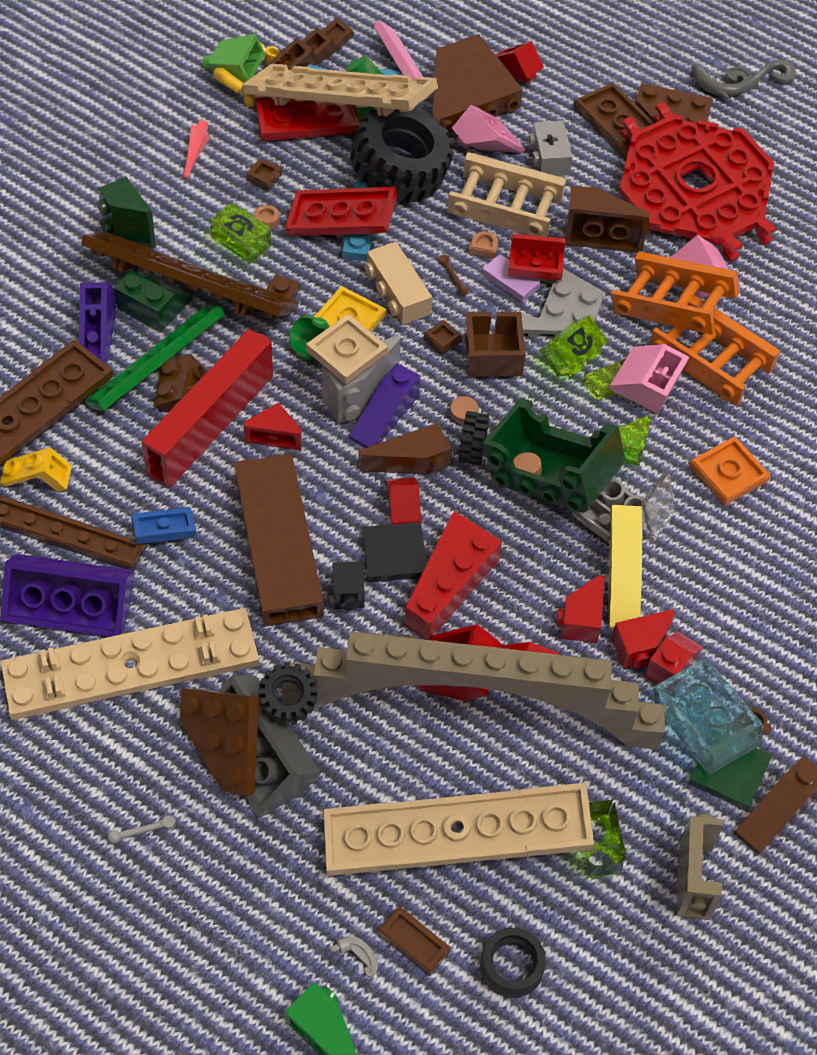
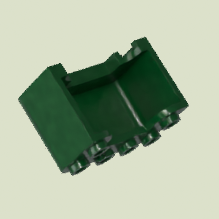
(572, 464)

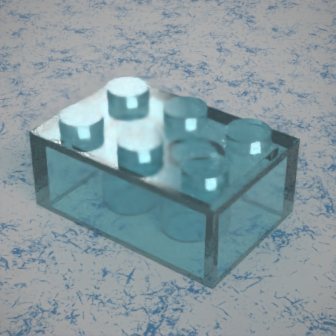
(708, 716)

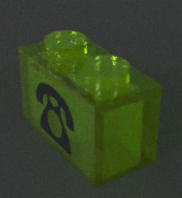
(240, 233)
(574, 346)

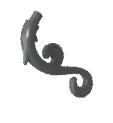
(747, 82)

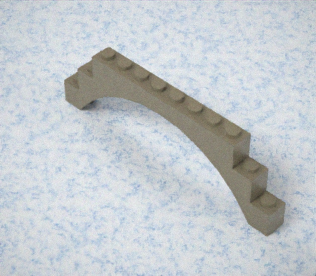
(562, 680)

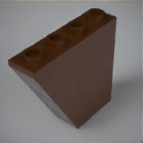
(474, 76)

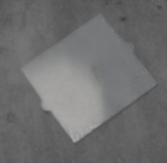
(658, 506)

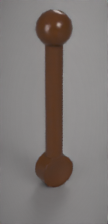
(444, 261)

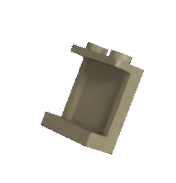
(695, 896)

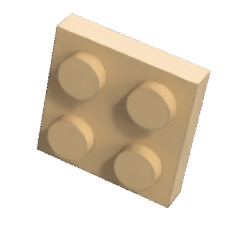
(347, 348)

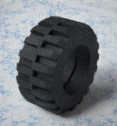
(412, 132)

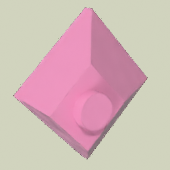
(485, 132)

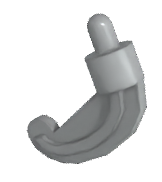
(361, 950)

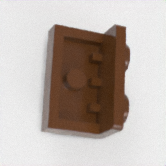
(176, 380)

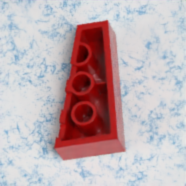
(452, 573)

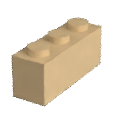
(398, 283)

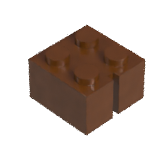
(498, 352)

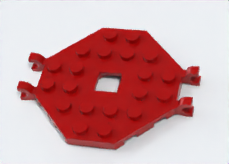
(729, 160)

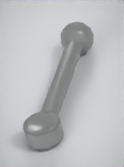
(167, 823)

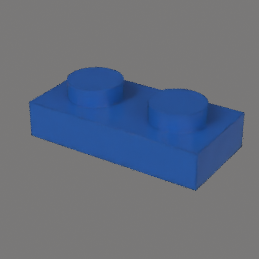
(163, 525)

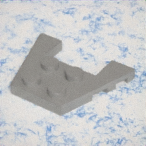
(565, 304)

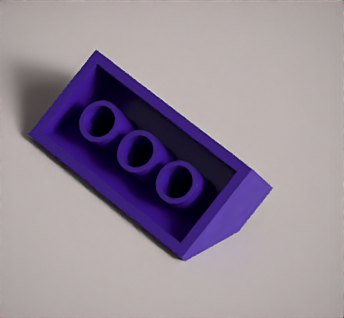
(66, 595)

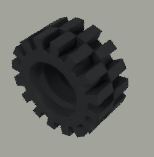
(472, 437)
(287, 674)

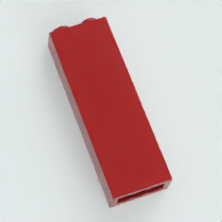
(208, 408)

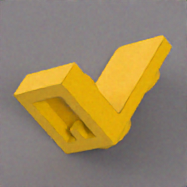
(42, 464)

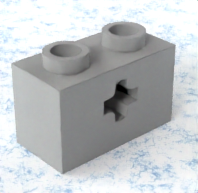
(550, 148)

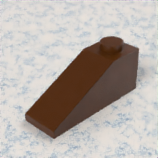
(410, 453)
(780, 806)

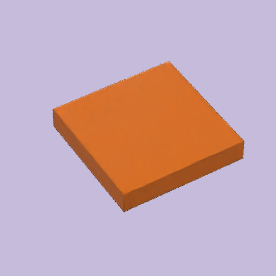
(730, 470)

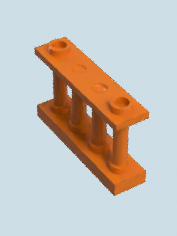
(682, 274)
(737, 341)

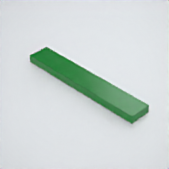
(154, 358)

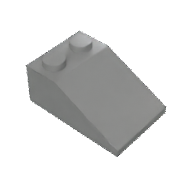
(350, 399)

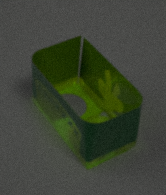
(599, 813)

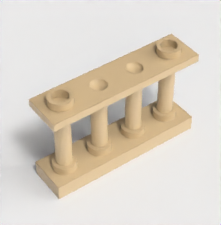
(510, 177)

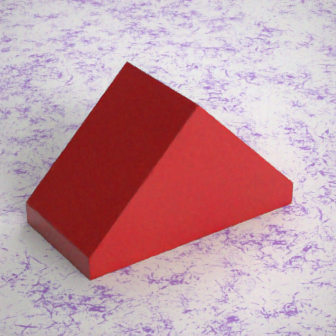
(273, 428)
(403, 500)

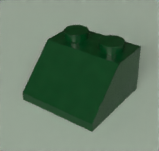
(126, 213)
(150, 299)

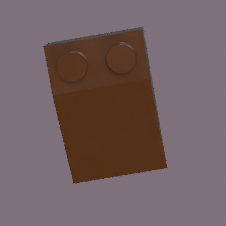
(604, 221)

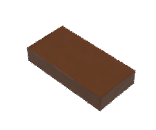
(414, 941)

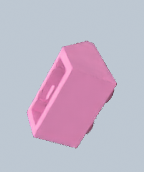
(649, 375)

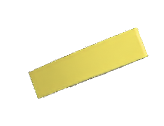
(625, 564)

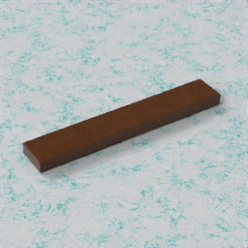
(69, 534)

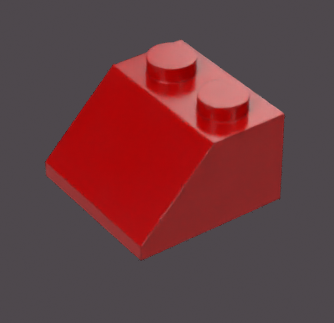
(467, 635)

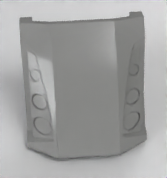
(599, 515)

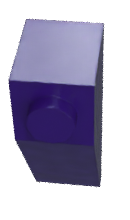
(97, 318)
(387, 406)

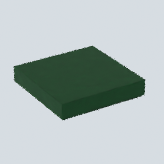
(736, 781)

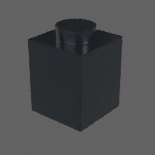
(348, 585)

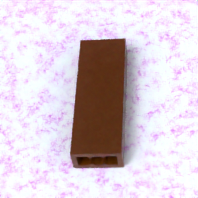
(278, 540)

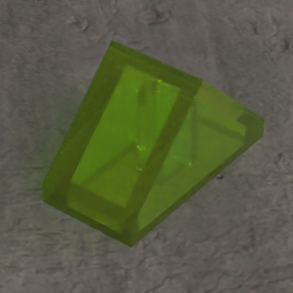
(634, 439)

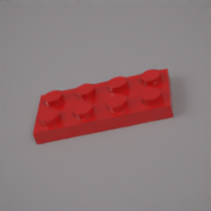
(304, 119)
(341, 211)

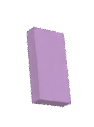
(518, 287)

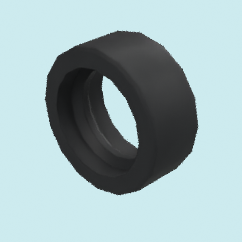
(518, 937)

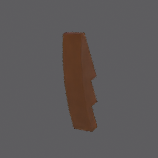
(315, 46)

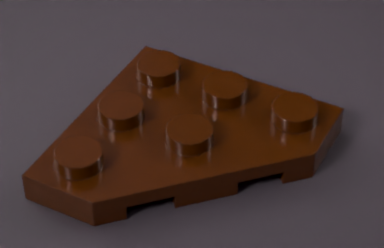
(680, 103)
(224, 734)

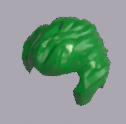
(304, 331)

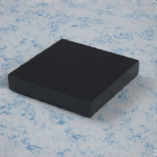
(394, 551)

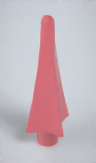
(197, 141)

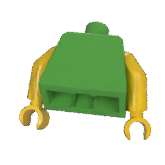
(237, 61)

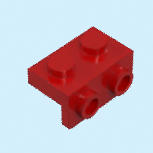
(536, 257)

